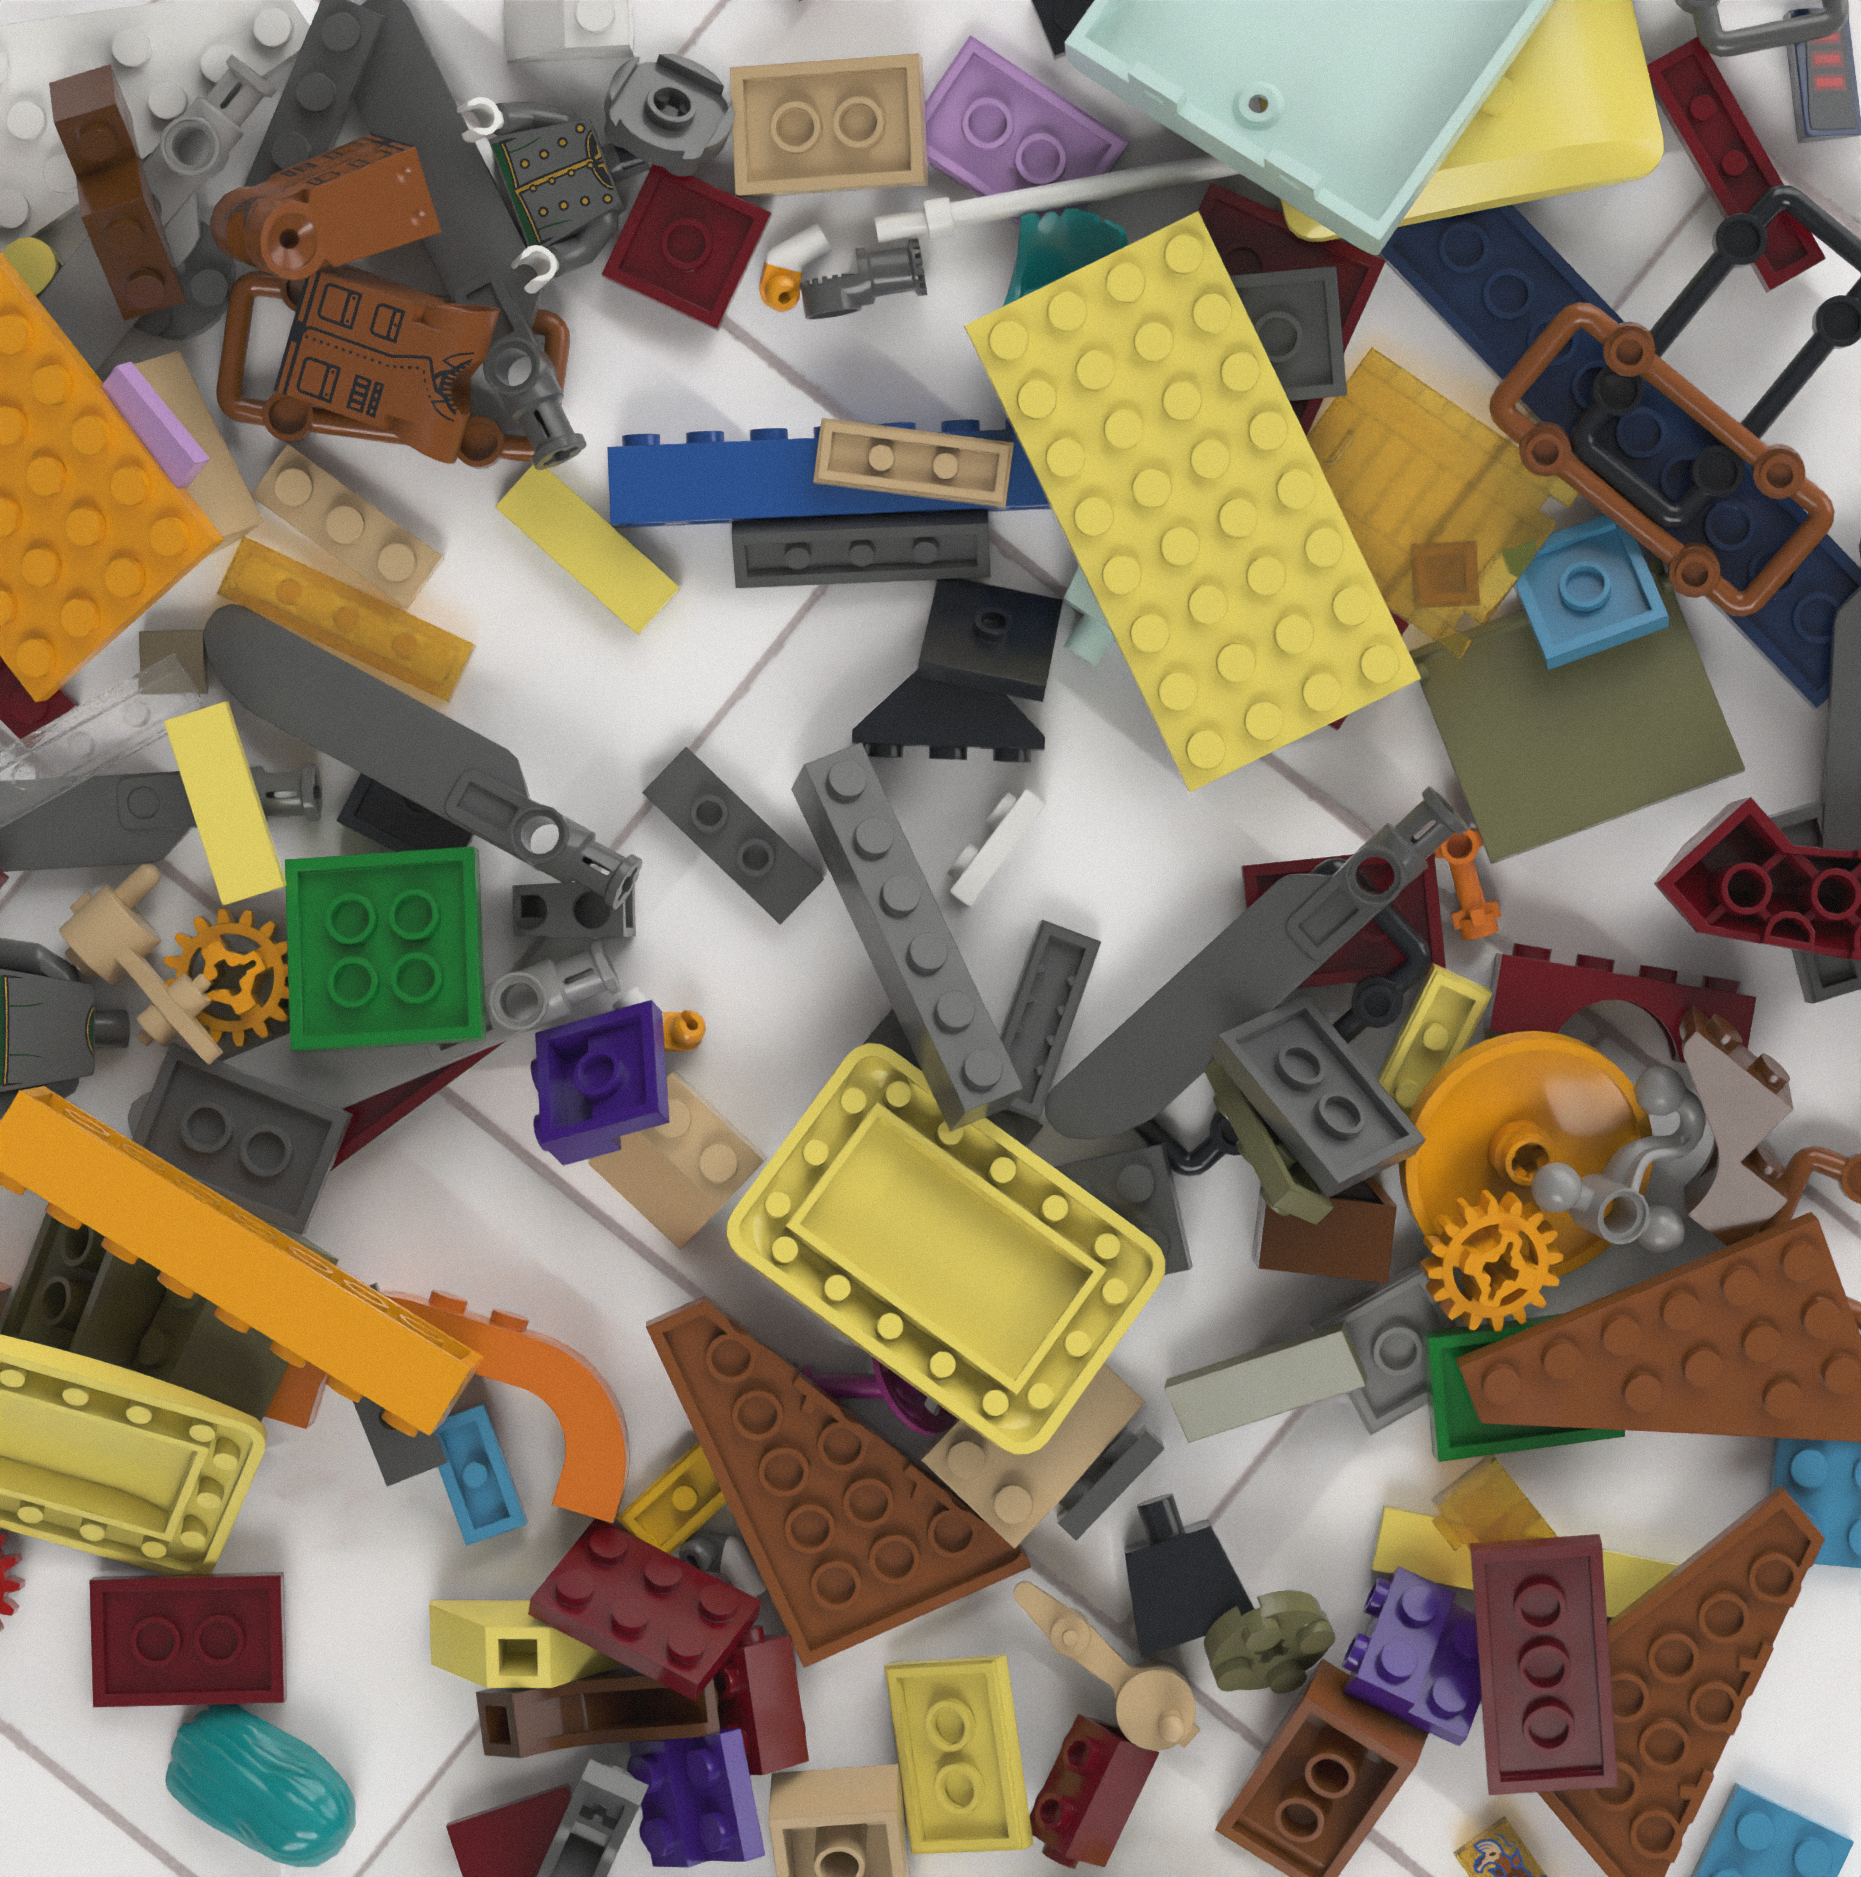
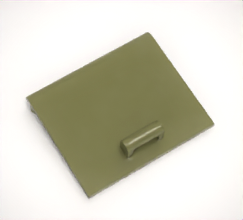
(1575, 741)

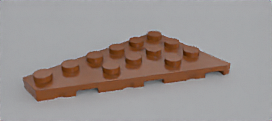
(1713, 1347)
(826, 1504)
(1680, 1680)

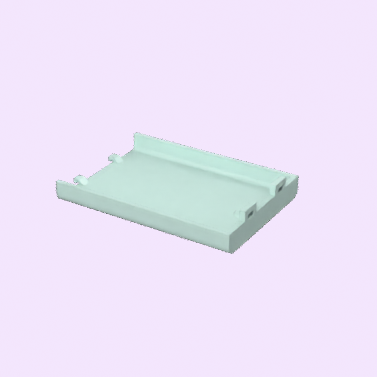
(1354, 89)

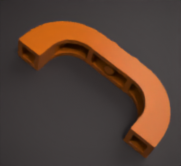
(565, 1380)

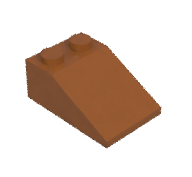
(1321, 1779)

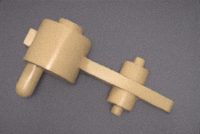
(113, 939)
(1150, 1699)

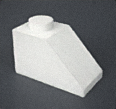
(568, 30)

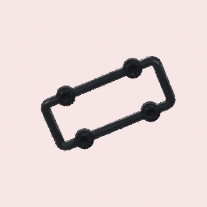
(1718, 469)
(1375, 1004)

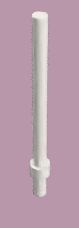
(942, 217)

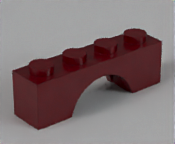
(1543, 995)

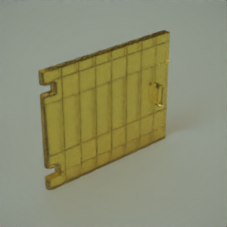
(1431, 498)

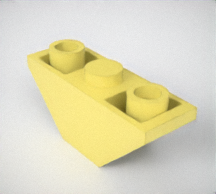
(506, 1647)

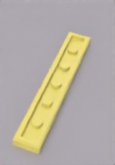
(1416, 1545)

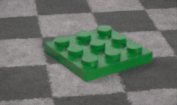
(385, 950)

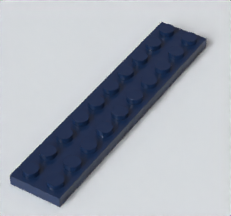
(1497, 292)

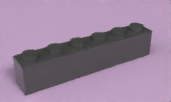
(906, 937)

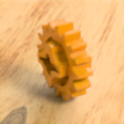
(216, 952)
(1488, 1252)

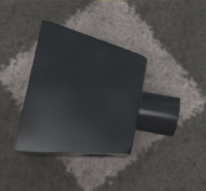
(1178, 1578)

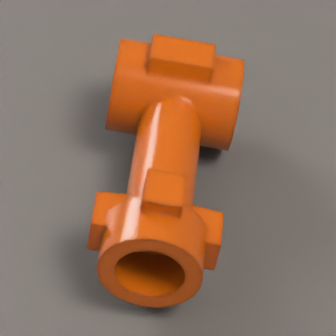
(1475, 916)

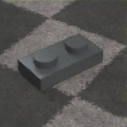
(1126, 1459)

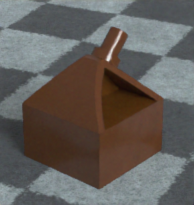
(1347, 1243)

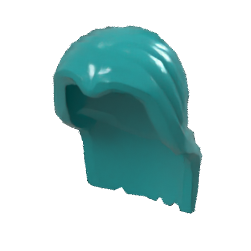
(1059, 246)
(261, 1786)

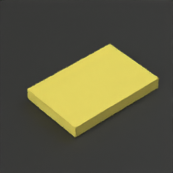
(959, 1755)

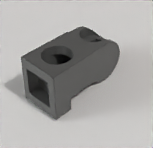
(569, 912)

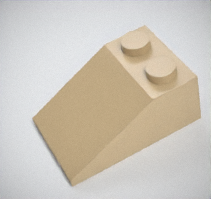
(1022, 1489)
(839, 1823)

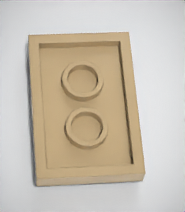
(829, 126)

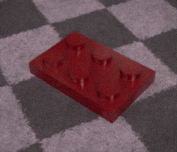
(1369, 948)
(645, 1608)
(188, 1639)

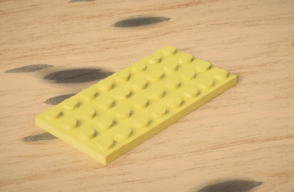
(1192, 501)

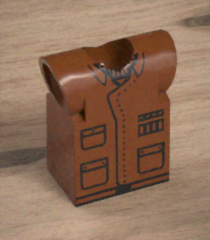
(328, 210)
(387, 356)

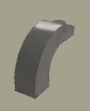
(594, 1823)

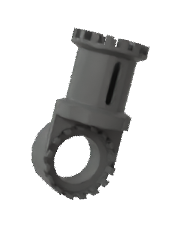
(878, 275)

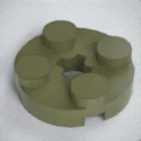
(1269, 1643)

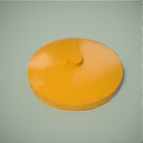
(1509, 1112)

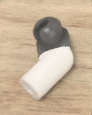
(724, 1555)

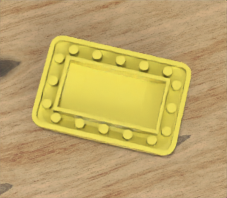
(1558, 122)
(945, 1251)
(119, 1460)

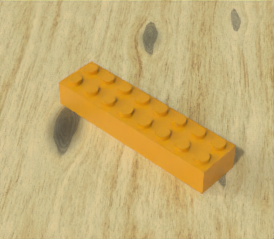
(233, 1261)

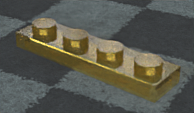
(346, 619)

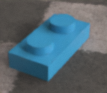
(478, 1476)

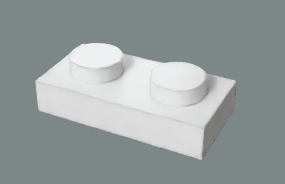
(1010, 823)

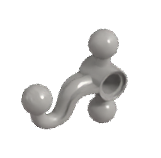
(1657, 1228)

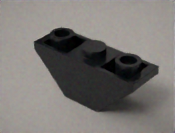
(948, 722)

